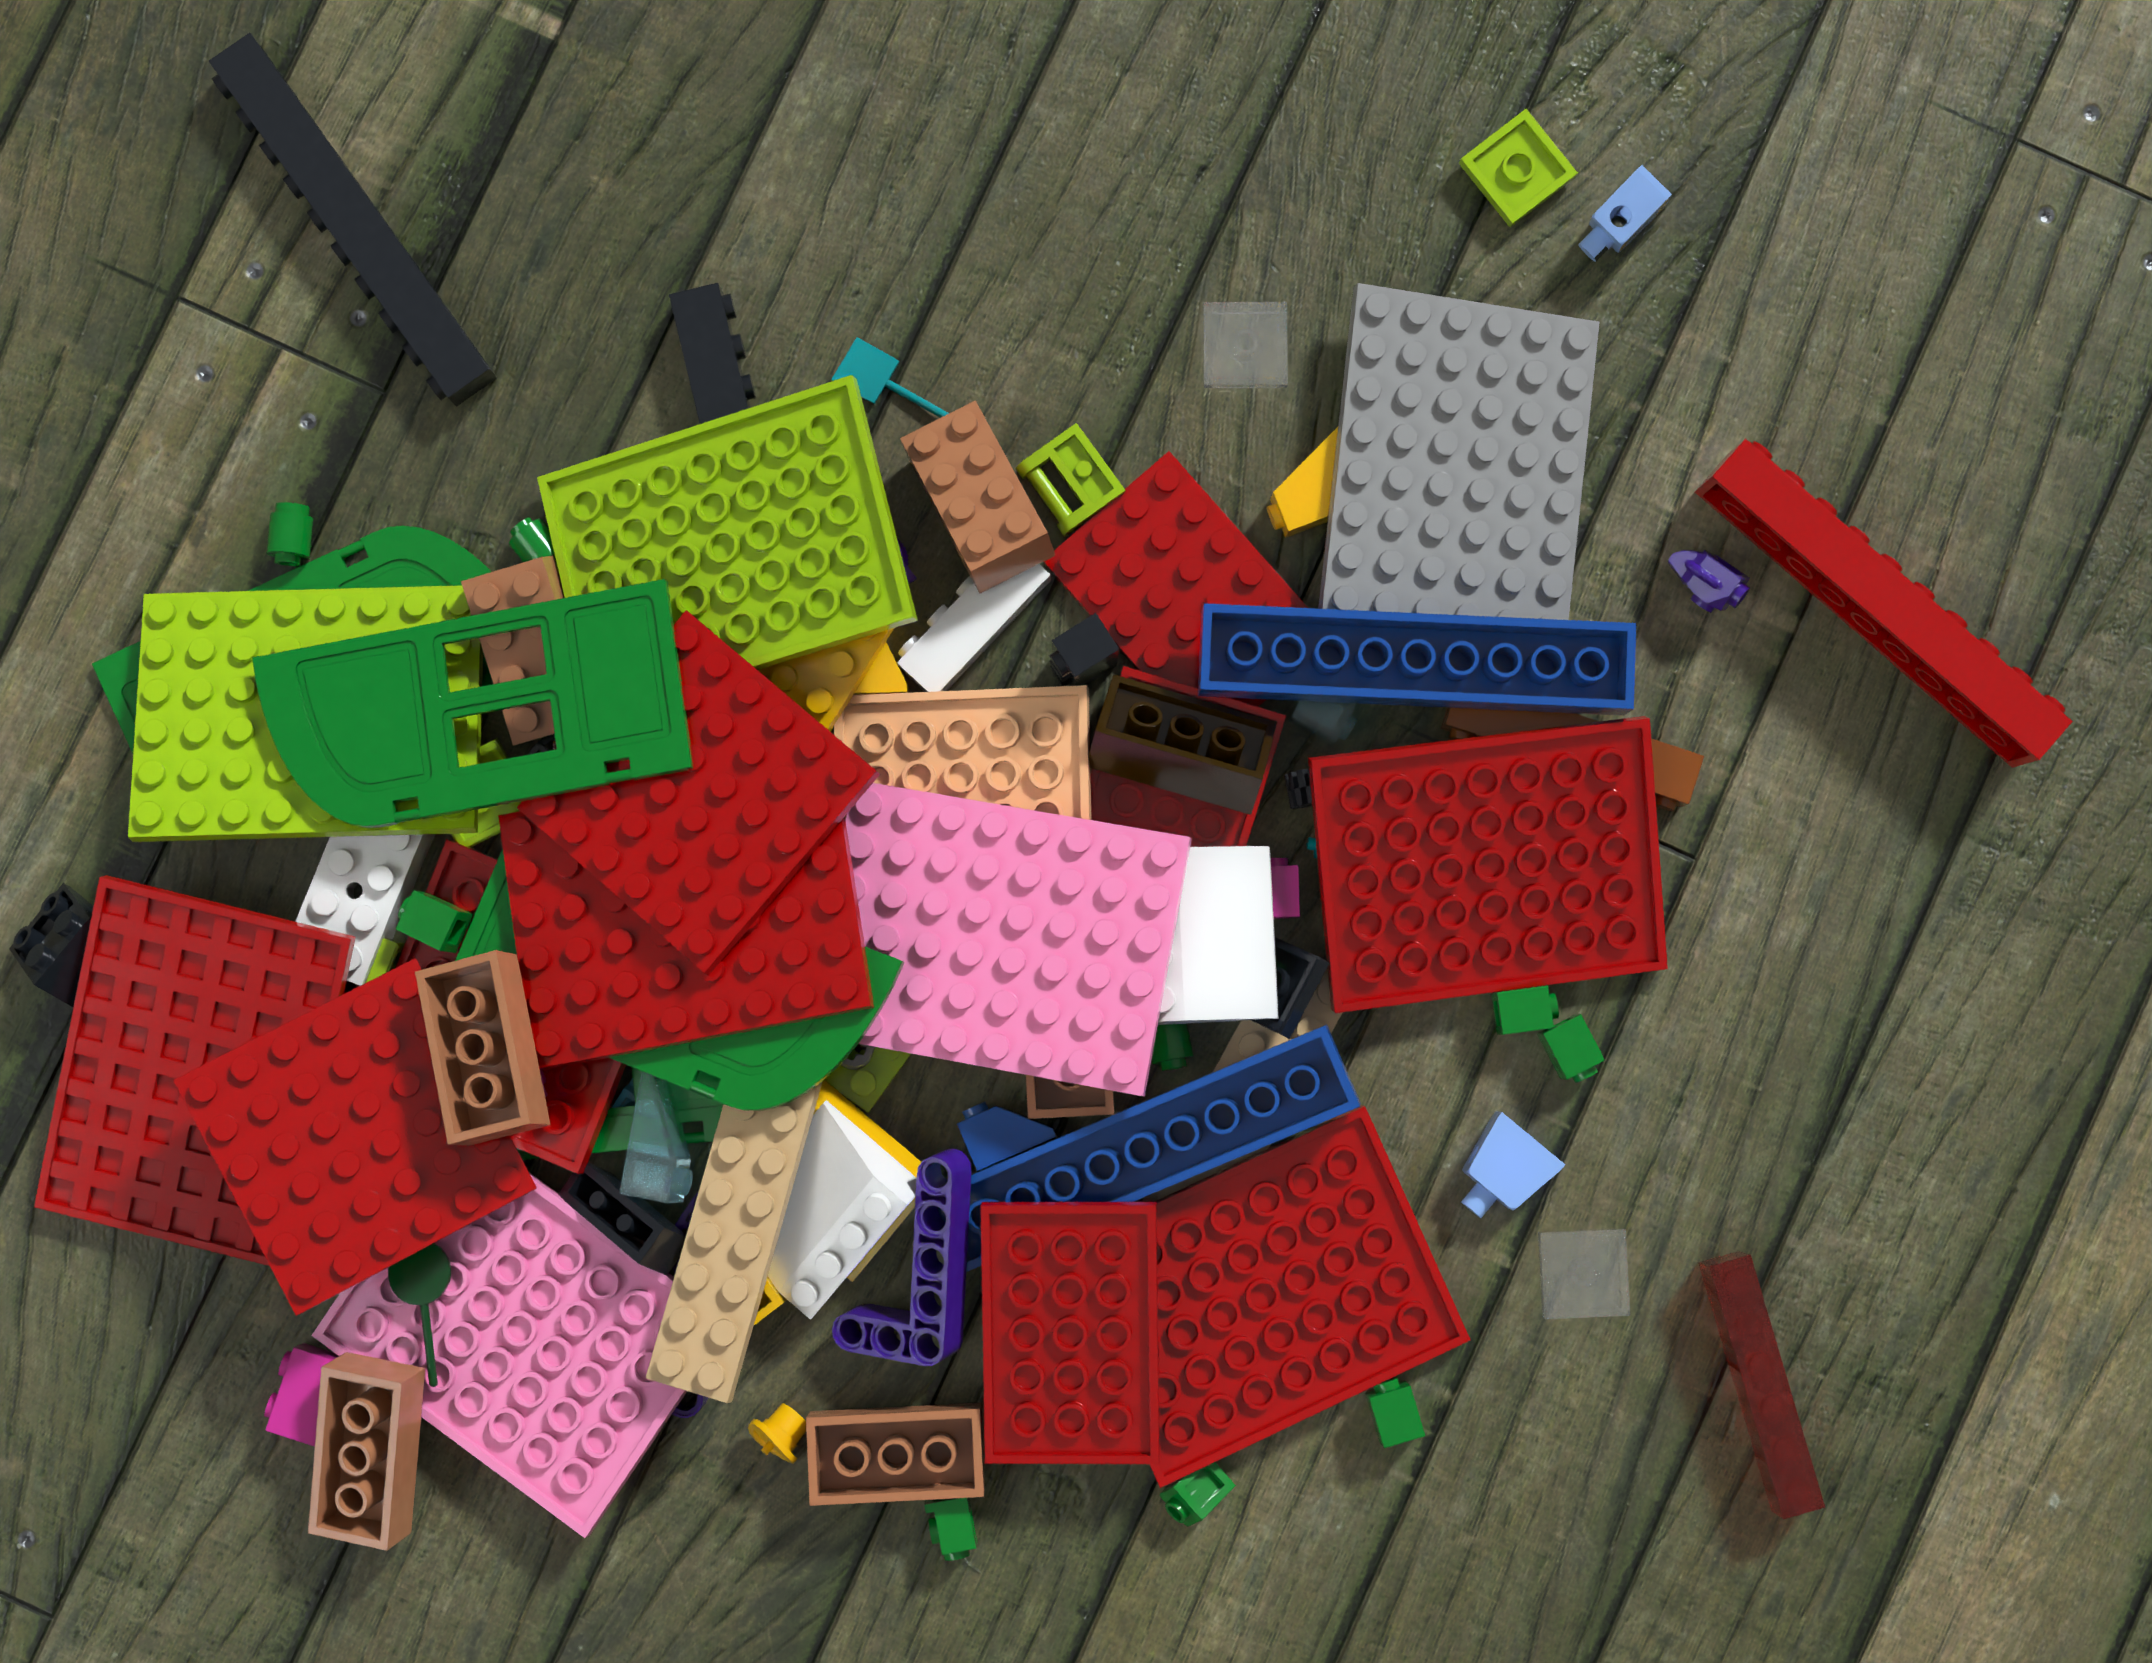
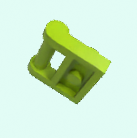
(1081, 470)

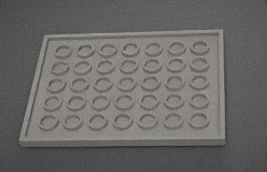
(1458, 458)

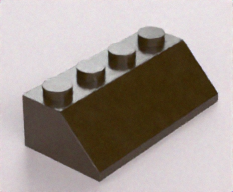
(1182, 744)

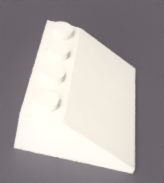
(1223, 940)
(837, 1209)

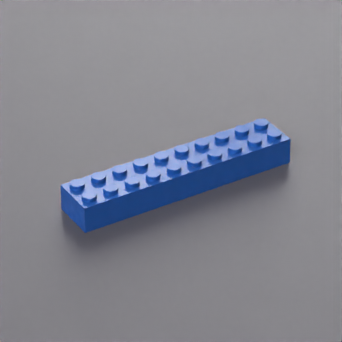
(1417, 659)
(1176, 1132)

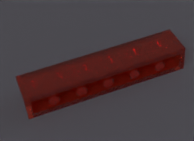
(1761, 1384)

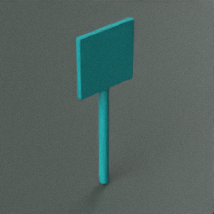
(873, 371)

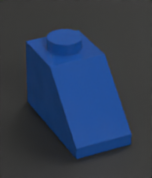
(999, 1133)

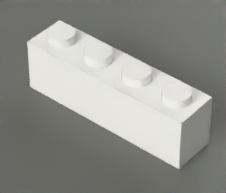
(967, 629)

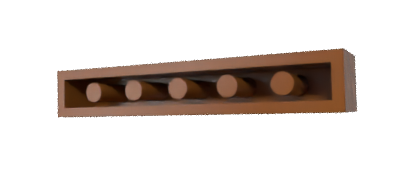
(1673, 767)

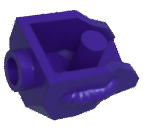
(1710, 579)

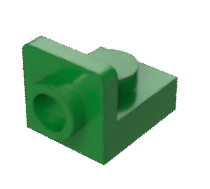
(1196, 1494)

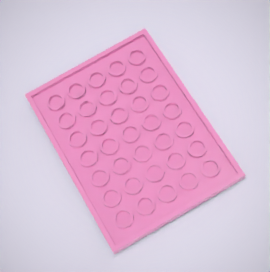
(1018, 933)
(532, 1351)

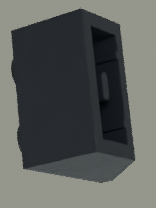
(55, 943)

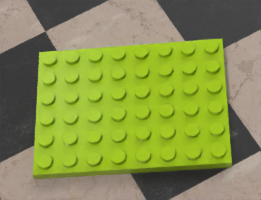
(753, 519)
(200, 729)

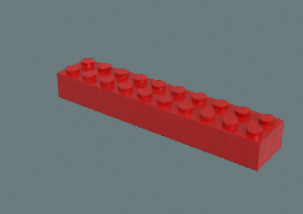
(1884, 605)

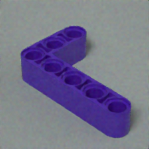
(928, 1275)

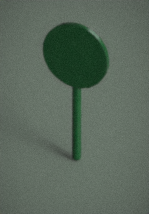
(421, 1281)

